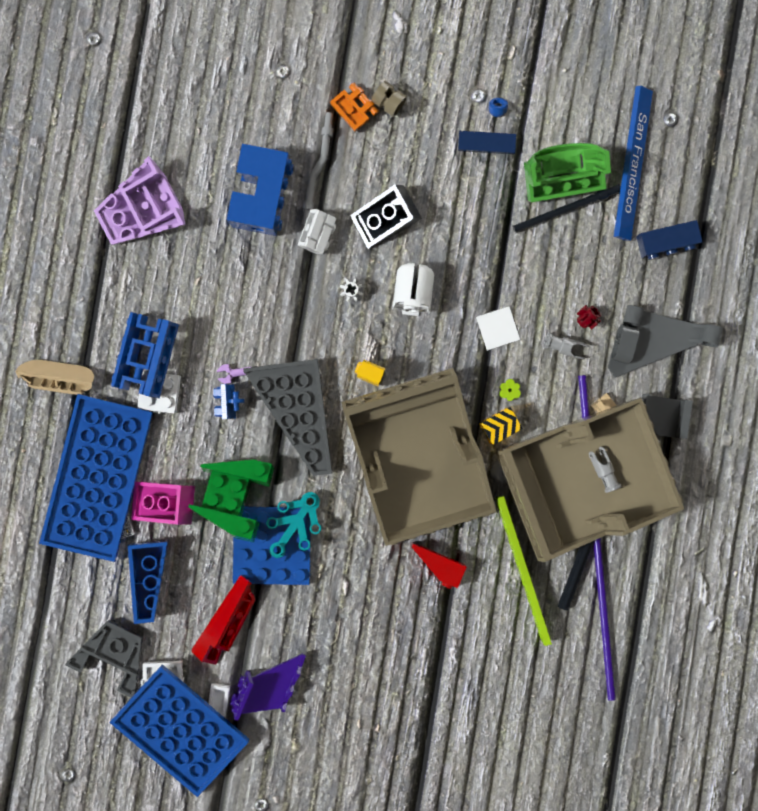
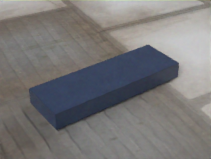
(487, 142)

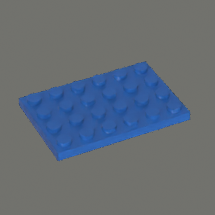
(179, 730)

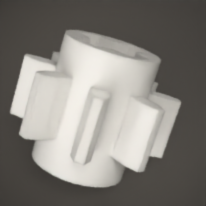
(353, 284)

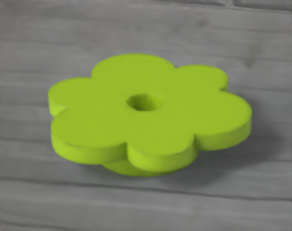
(515, 393)

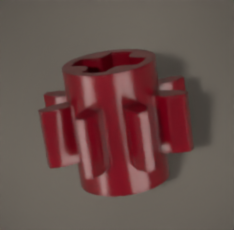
(588, 317)

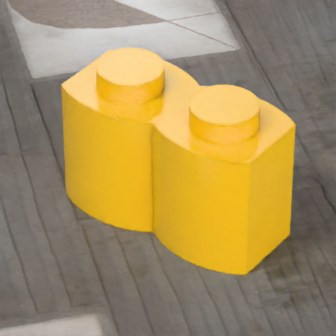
(369, 372)

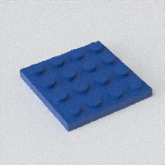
(255, 560)

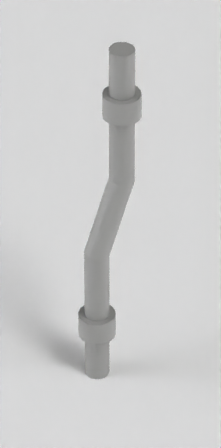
(327, 132)

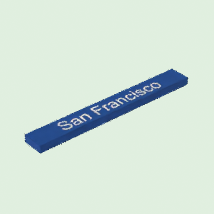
(633, 163)

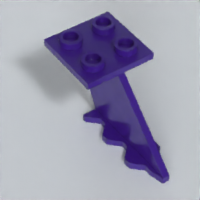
(267, 689)

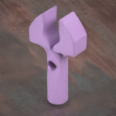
(233, 373)

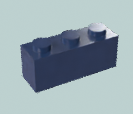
(669, 240)

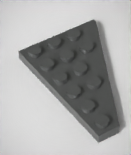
(296, 402)

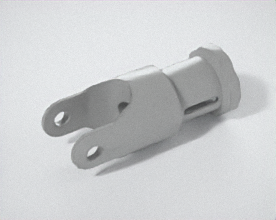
(563, 344)
(605, 470)

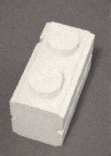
(317, 231)

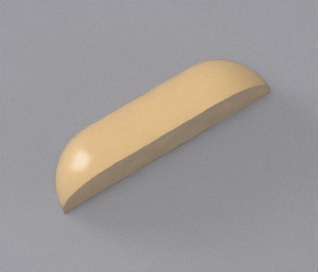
(56, 376)

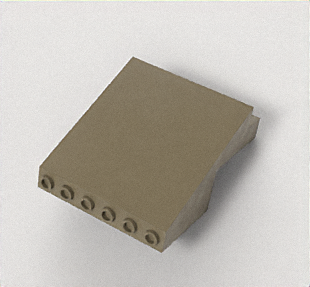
(419, 457)
(565, 498)

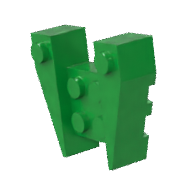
(228, 494)

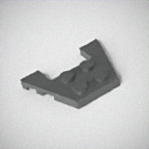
(116, 647)

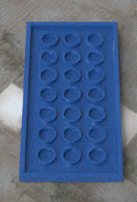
(96, 478)

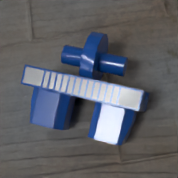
(229, 401)

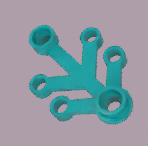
(296, 521)

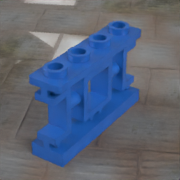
(157, 359)

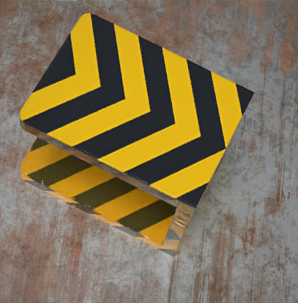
(500, 425)

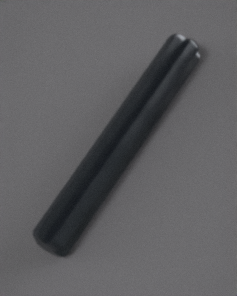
(574, 576)

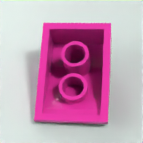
(163, 503)

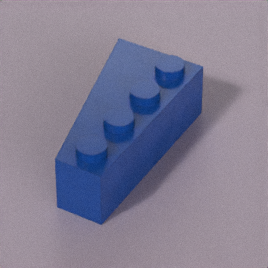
(146, 576)

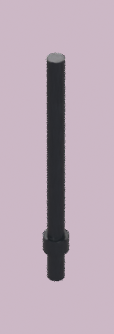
(600, 195)

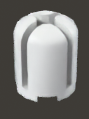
(423, 292)

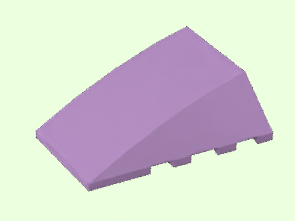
(140, 206)

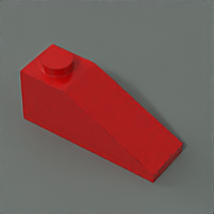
(444, 568)

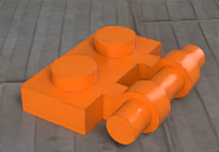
(349, 109)

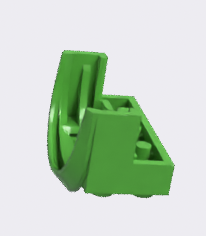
(562, 160)

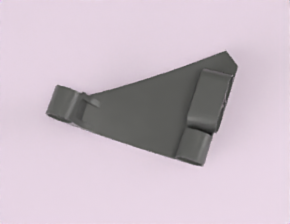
(650, 337)

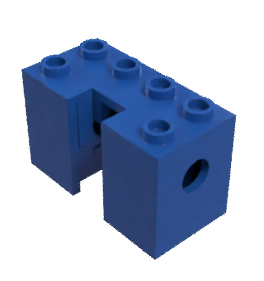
(270, 172)

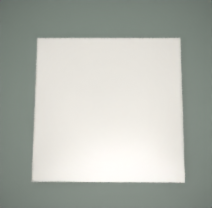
(498, 328)

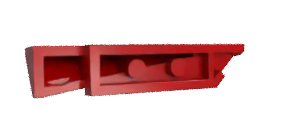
(225, 623)

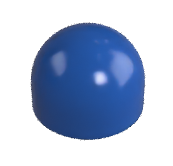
(498, 111)

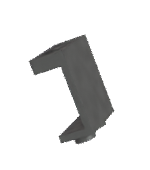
(669, 415)

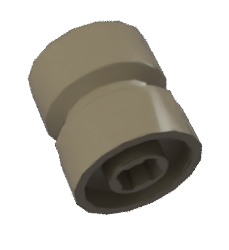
(387, 97)

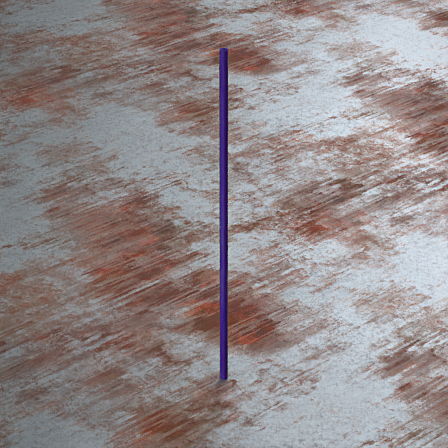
(600, 574)

